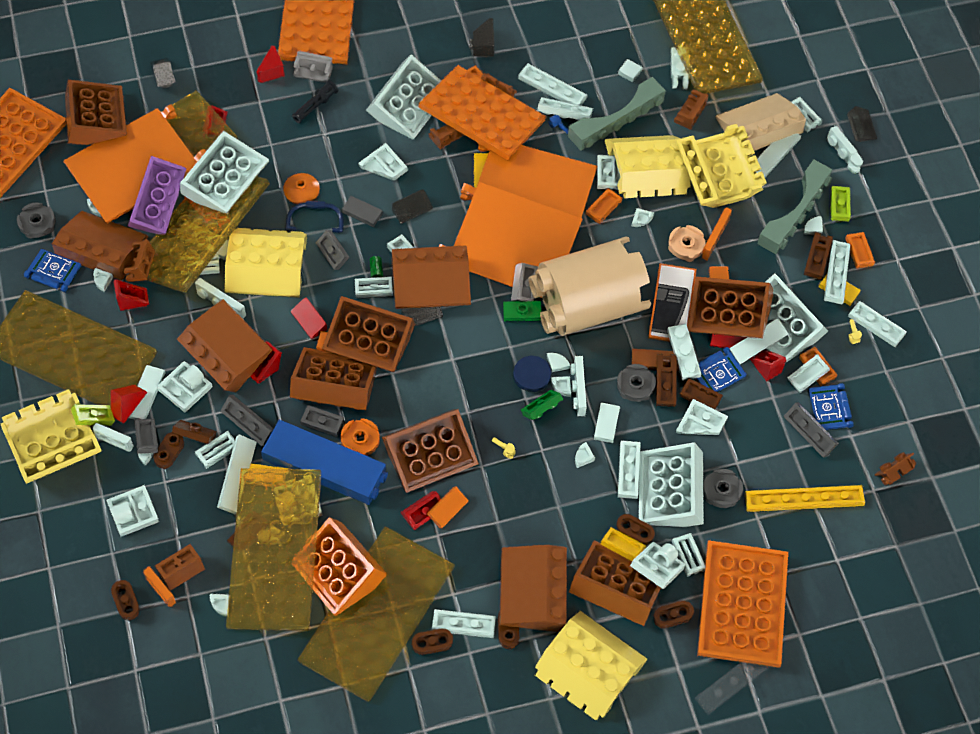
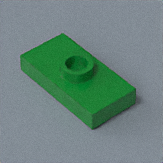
(522, 311)

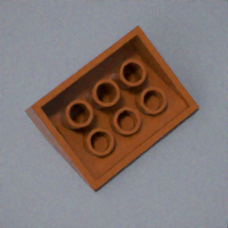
(94, 112)
(98, 244)
(431, 277)
(730, 307)
(368, 334)
(225, 345)
(332, 379)
(430, 450)
(614, 585)
(533, 587)

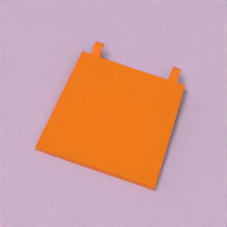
(115, 168)
(540, 178)
(510, 231)

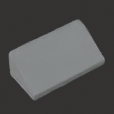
(521, 289)

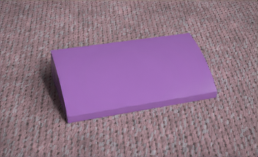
(157, 196)

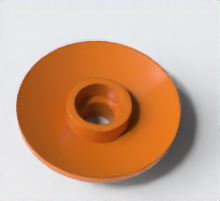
(301, 194)

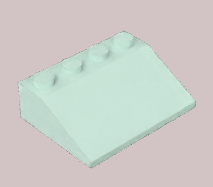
(400, 97)
(222, 173)
(797, 320)
(671, 486)

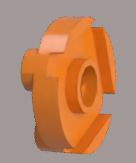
(359, 427)

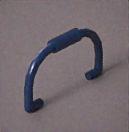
(315, 204)

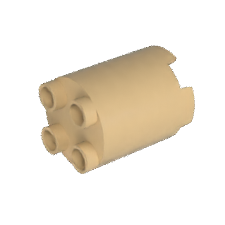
(590, 287)

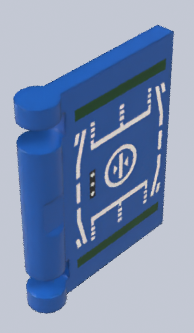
(52, 270)
(720, 370)
(831, 406)

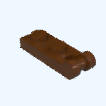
(818, 256)
(666, 380)

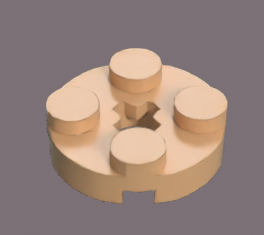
(683, 251)

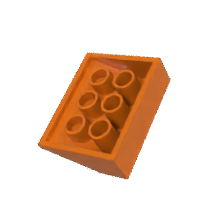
(343, 567)

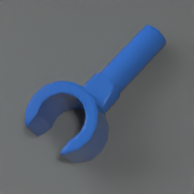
(556, 120)

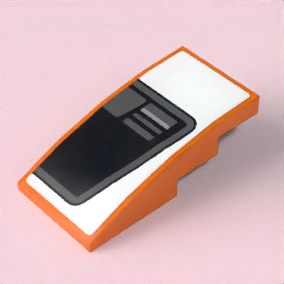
(671, 300)

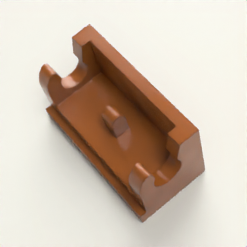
(691, 109)
(444, 136)
(141, 262)
(180, 567)

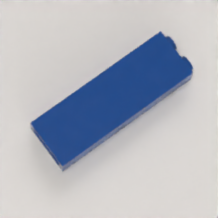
(340, 466)

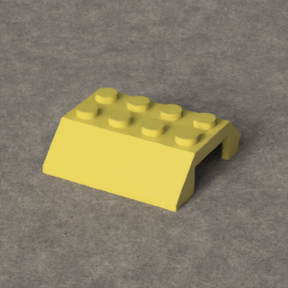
(649, 166)
(722, 167)
(264, 262)
(48, 437)
(588, 665)

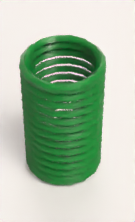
(376, 267)

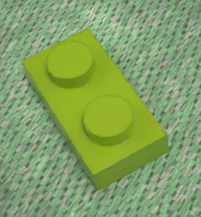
(840, 203)
(92, 414)

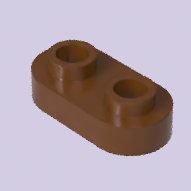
(168, 448)
(636, 528)
(125, 601)
(672, 614)
(503, 631)
(431, 639)

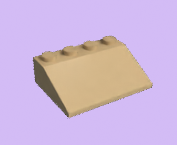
(765, 120)

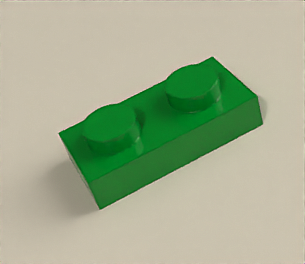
(540, 405)

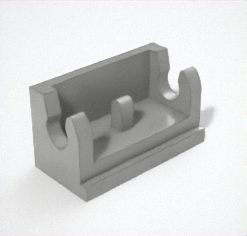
(313, 66)

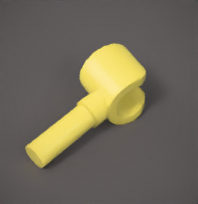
(856, 335)
(509, 451)

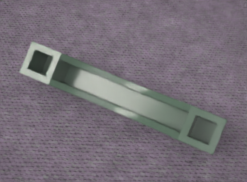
(589, 130)
(777, 231)

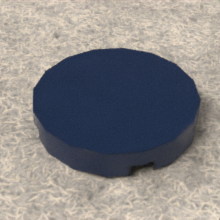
(532, 373)

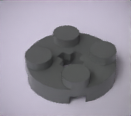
(40, 228)
(640, 392)
(715, 496)

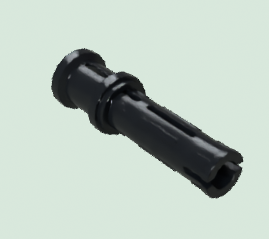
(320, 96)

